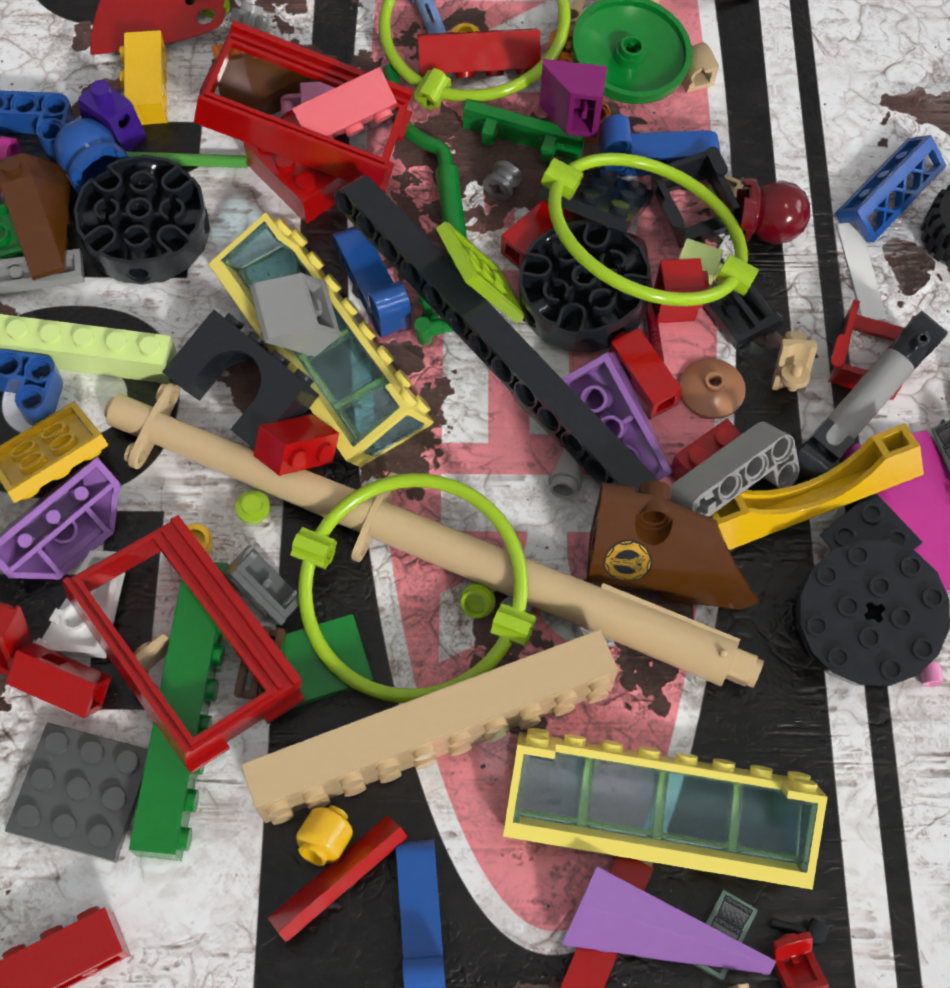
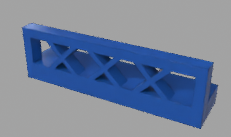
(892, 178)

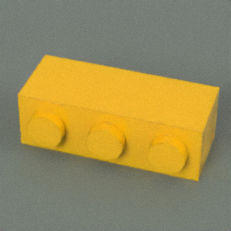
(145, 75)

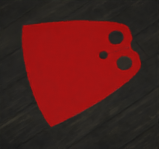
(172, 17)

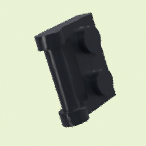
(739, 321)

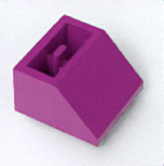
(573, 95)

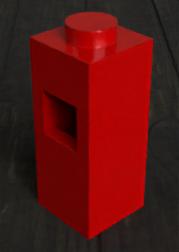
(526, 230)
(647, 372)
(58, 680)

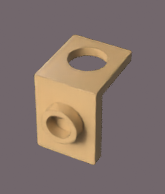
(152, 652)

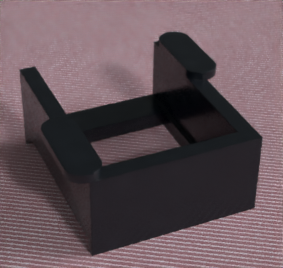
(701, 166)

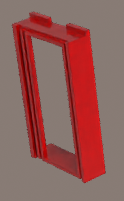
(285, 137)
(227, 612)

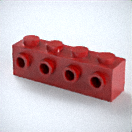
(480, 51)

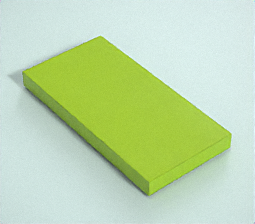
(480, 272)

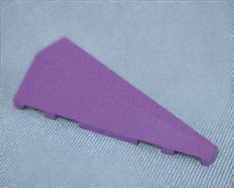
(633, 922)

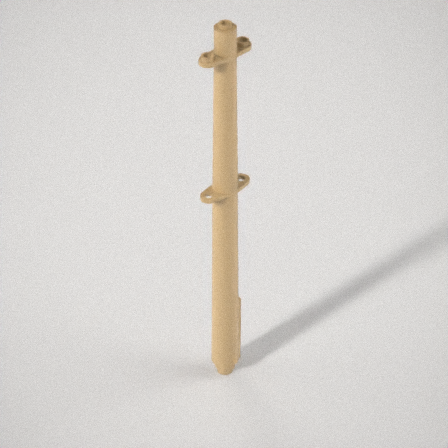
(618, 614)

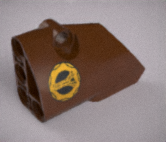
(662, 548)

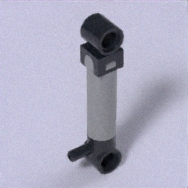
(869, 396)

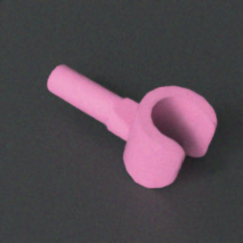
(932, 675)

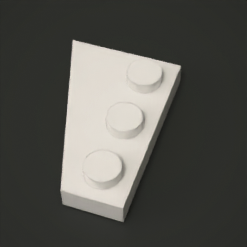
(67, 630)

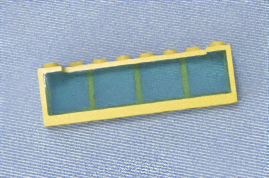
(353, 376)
(666, 808)

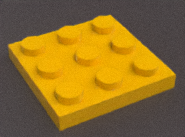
(48, 451)

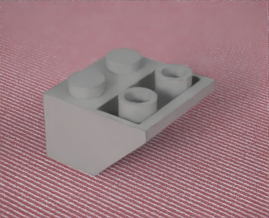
(295, 313)

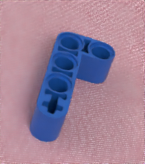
(35, 114)
(659, 146)
(381, 297)
(28, 386)
(420, 915)

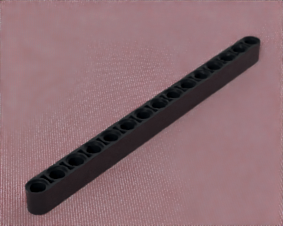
(489, 335)

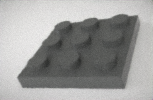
(79, 792)

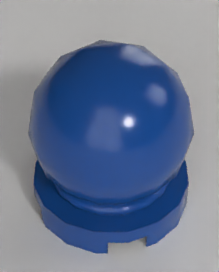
(85, 149)

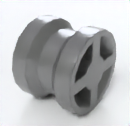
(502, 180)

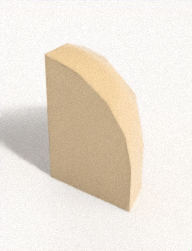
(702, 70)

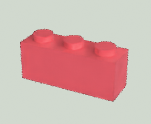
(348, 106)

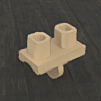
(794, 362)

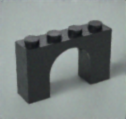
(222, 344)

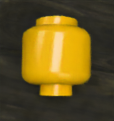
(324, 835)

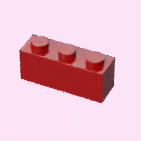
(66, 953)

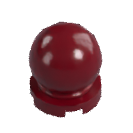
(773, 211)

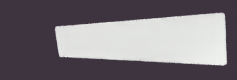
(861, 271)

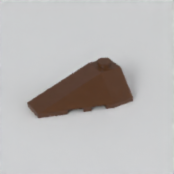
(259, 82)
(39, 209)

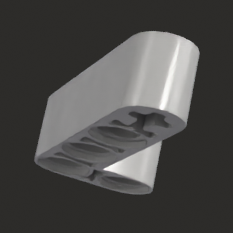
(754, 455)

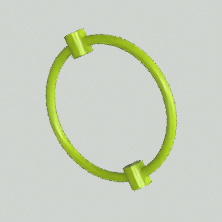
(436, 85)
(564, 181)
(318, 549)

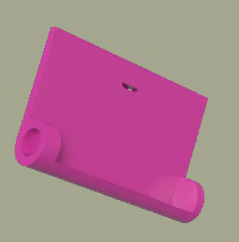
(924, 505)

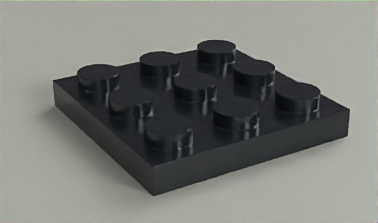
(606, 198)

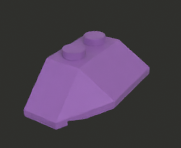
(62, 525)

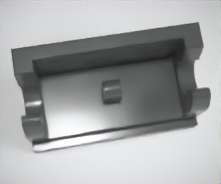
(262, 586)

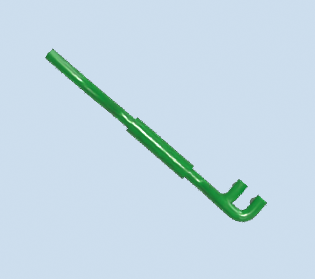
(450, 207)

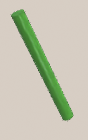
(200, 160)

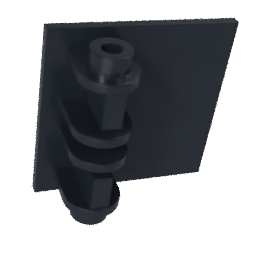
(870, 521)

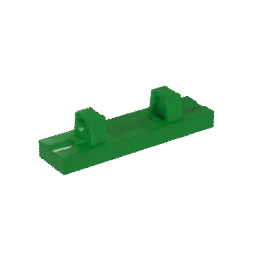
(520, 129)

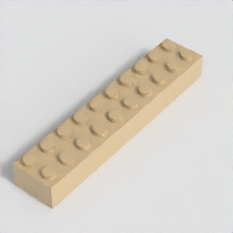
(430, 727)

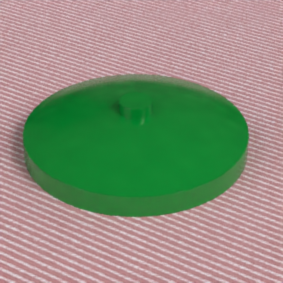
(638, 44)

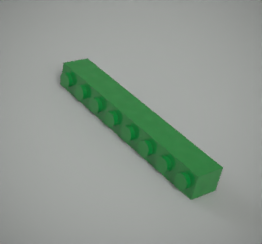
(188, 686)

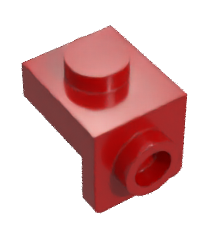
(796, 962)

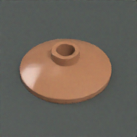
(711, 400)

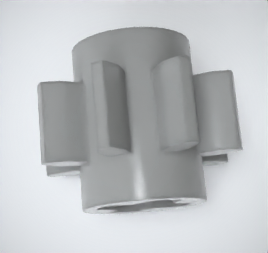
(250, 15)

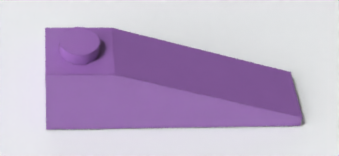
(612, 398)

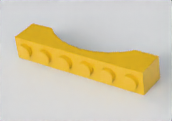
(876, 466)

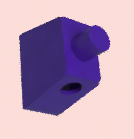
(112, 110)

